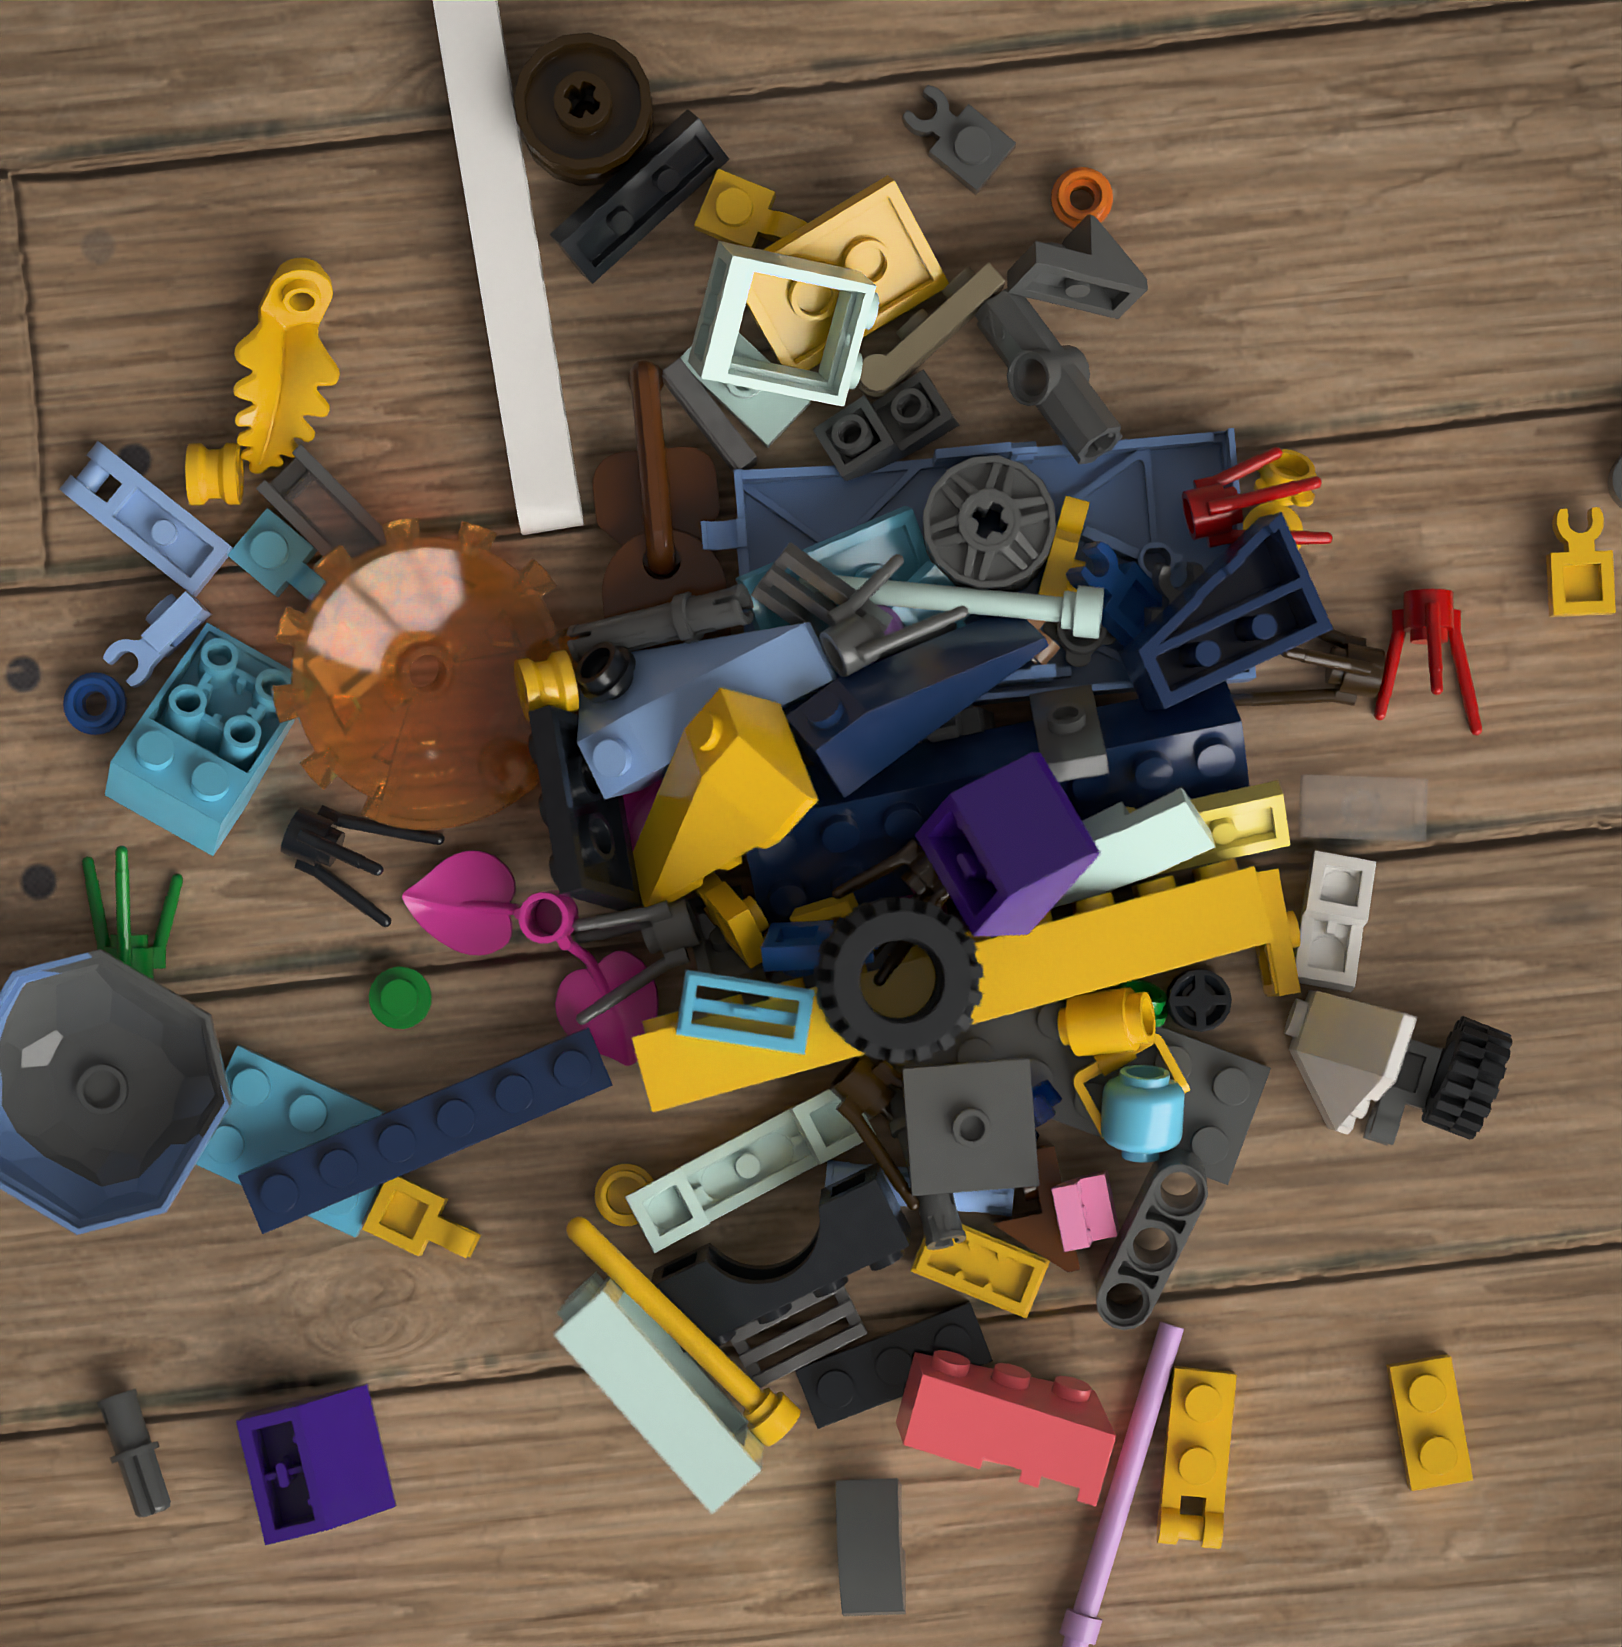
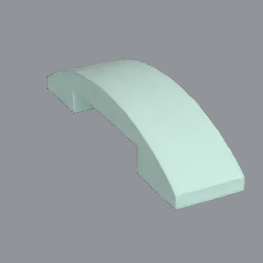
(742, 1169)

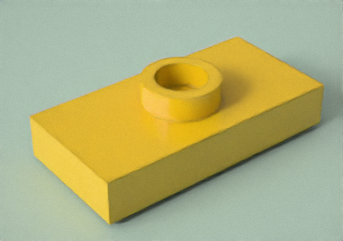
(1277, 957)
(985, 1270)

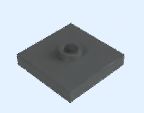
(970, 1126)

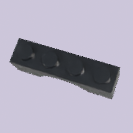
(856, 1229)

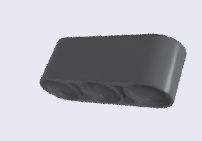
(1144, 1267)

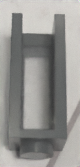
(321, 507)

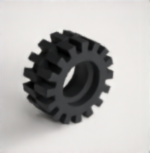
(1467, 1078)

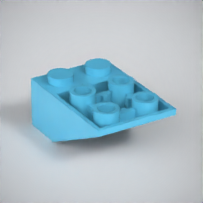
(203, 741)

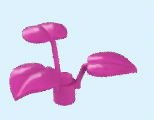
(469, 910)

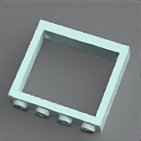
(660, 1390)

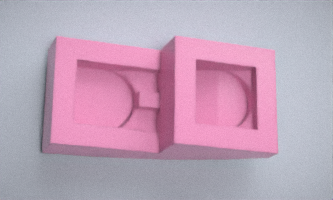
(1085, 1210)

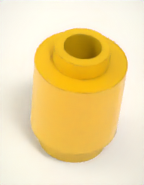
(1107, 1021)

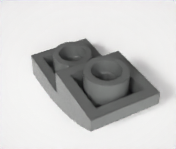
(894, 426)
(870, 1547)

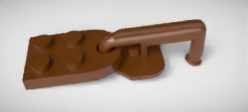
(655, 511)

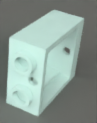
(723, 311)

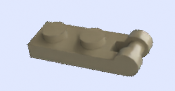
(927, 333)

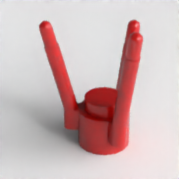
(1214, 509)
(1431, 621)

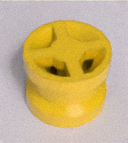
(214, 474)
(546, 683)

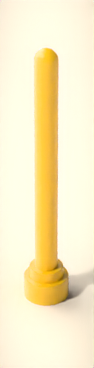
(768, 1413)

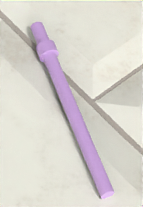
(1081, 1623)

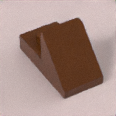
(1040, 1227)

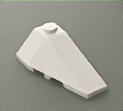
(1346, 1053)

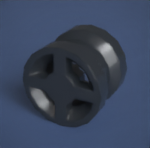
(1209, 1000)

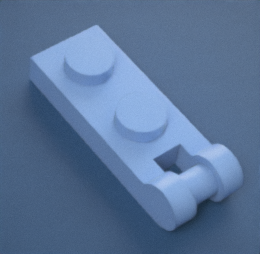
(148, 520)

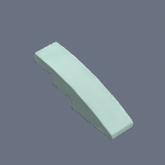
(1140, 844)

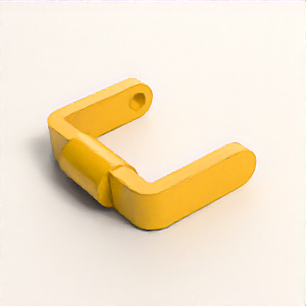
(1112, 1061)

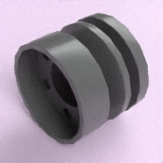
(1001, 560)

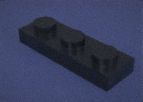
(639, 196)
(880, 1366)

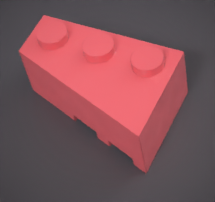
(1007, 1420)

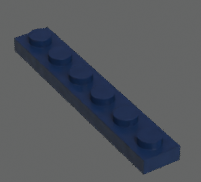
(424, 1130)

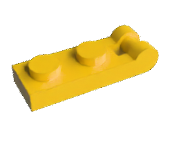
(1196, 1454)

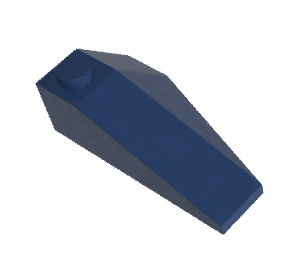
(894, 704)

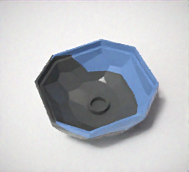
(103, 1091)

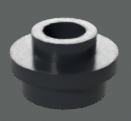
(605, 672)

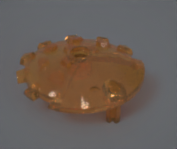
(436, 749)

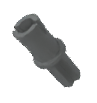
(135, 1453)

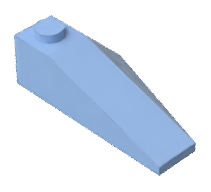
(635, 736)

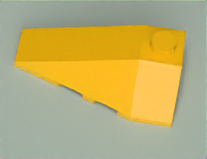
(724, 793)

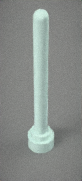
(1076, 610)

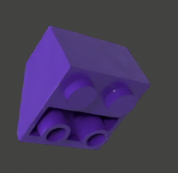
(1008, 847)
(316, 1463)

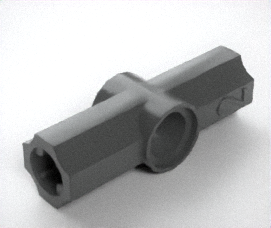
(1048, 376)

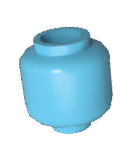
(1142, 1112)

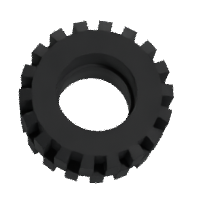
(955, 979)

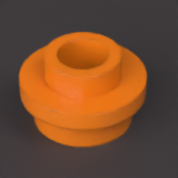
(1081, 179)

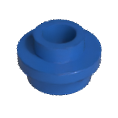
(77, 695)

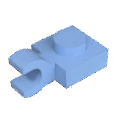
(171, 625)

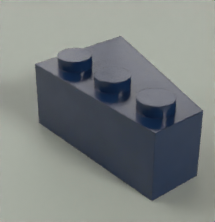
(1229, 619)

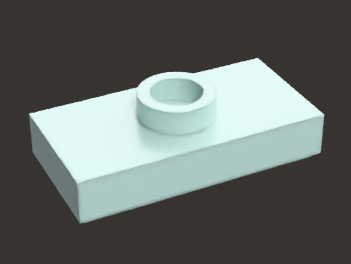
(760, 411)

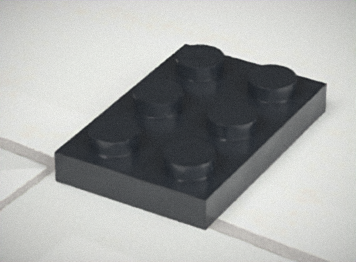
(586, 832)

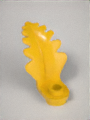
(285, 365)

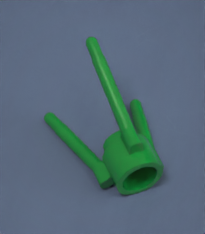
(124, 945)

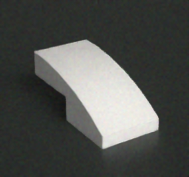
(1333, 920)

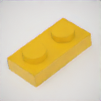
(1429, 1422)

